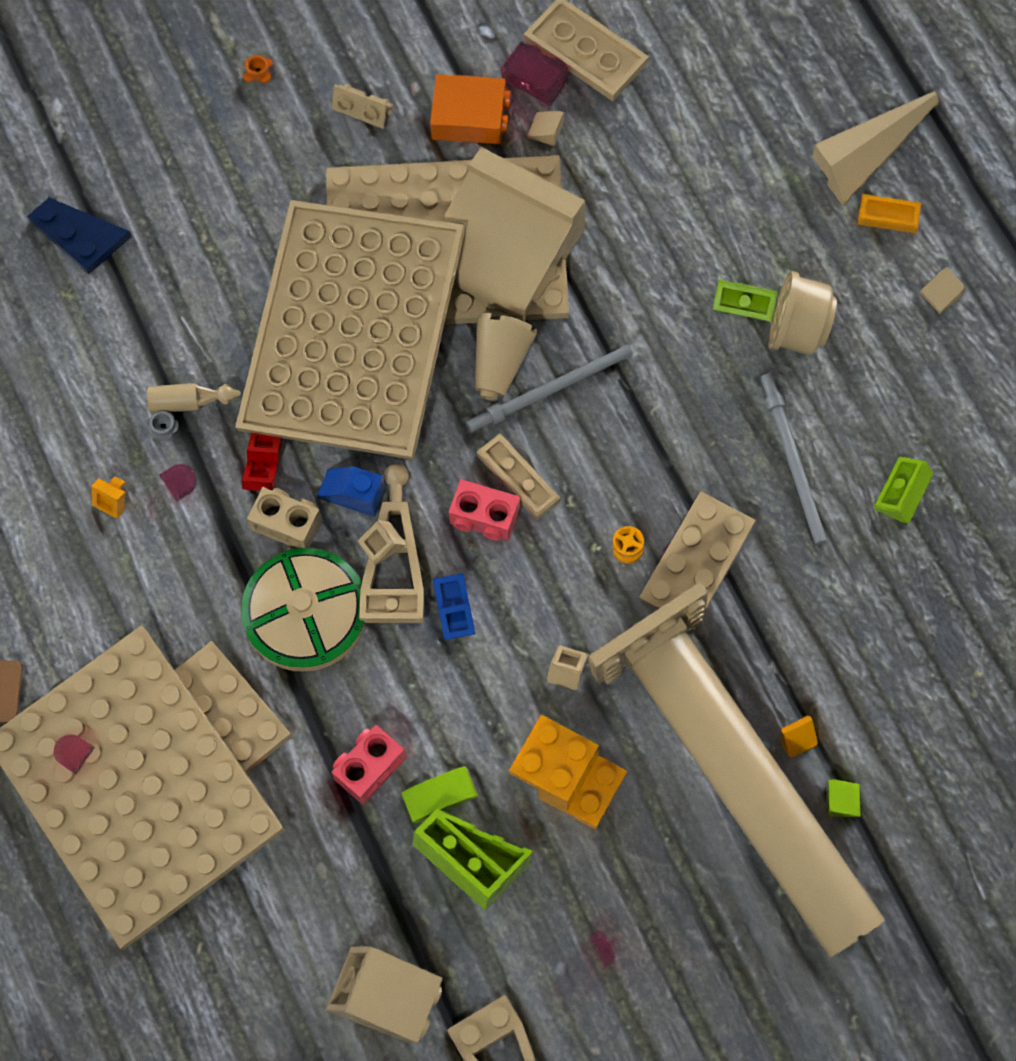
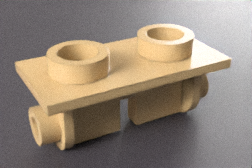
(359, 106)

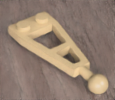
(394, 604)
(487, 1028)

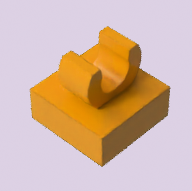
(109, 496)

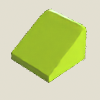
(842, 799)

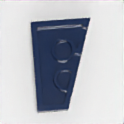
(78, 234)

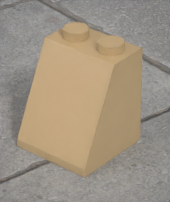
(385, 994)

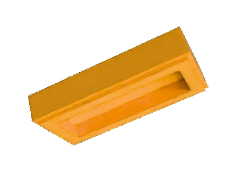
(889, 213)

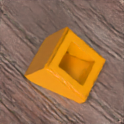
(798, 737)

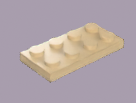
(586, 48)
(699, 551)
(232, 707)

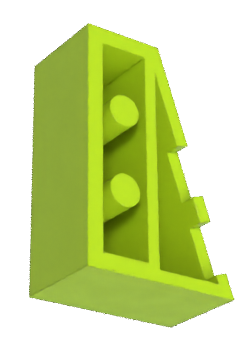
(469, 857)

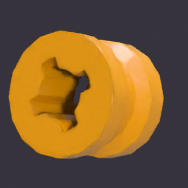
(628, 537)

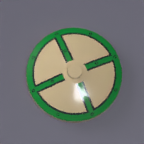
(303, 609)

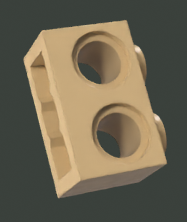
(280, 525)

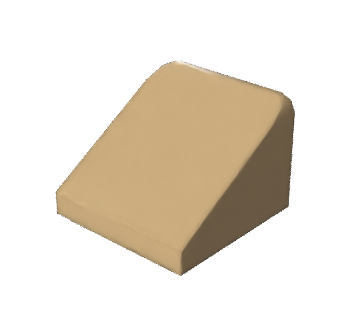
(546, 127)
(943, 290)
(381, 541)
(567, 667)

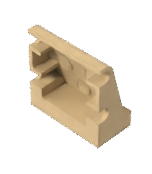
(512, 232)

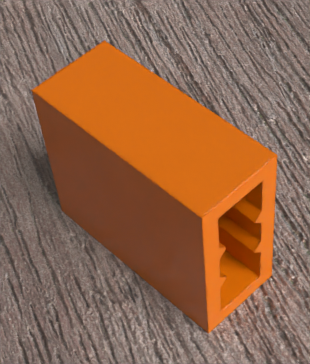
(469, 109)

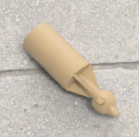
(186, 397)

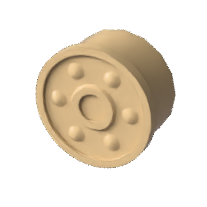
(802, 315)

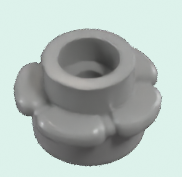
(160, 418)

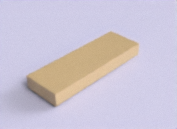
(518, 476)

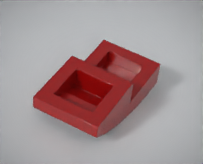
(262, 462)

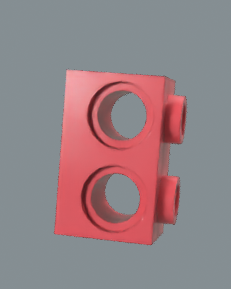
(488, 502)
(376, 768)

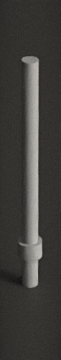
(776, 405)
(497, 413)

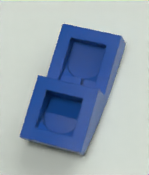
(453, 606)

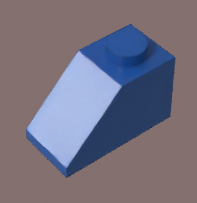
(353, 489)

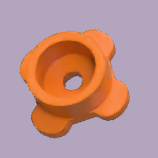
(254, 63)

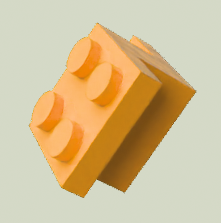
(568, 771)

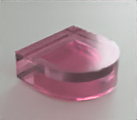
(179, 480)
(72, 752)
(602, 948)

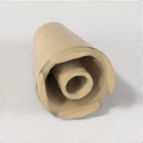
(499, 353)

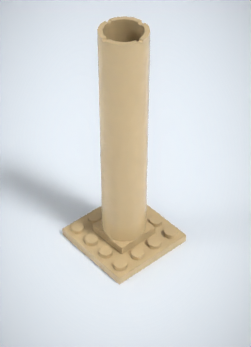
(740, 769)

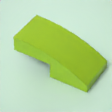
(440, 793)

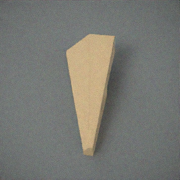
(860, 150)

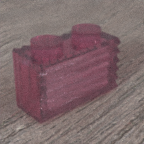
(535, 73)

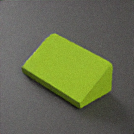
(745, 300)
(904, 489)

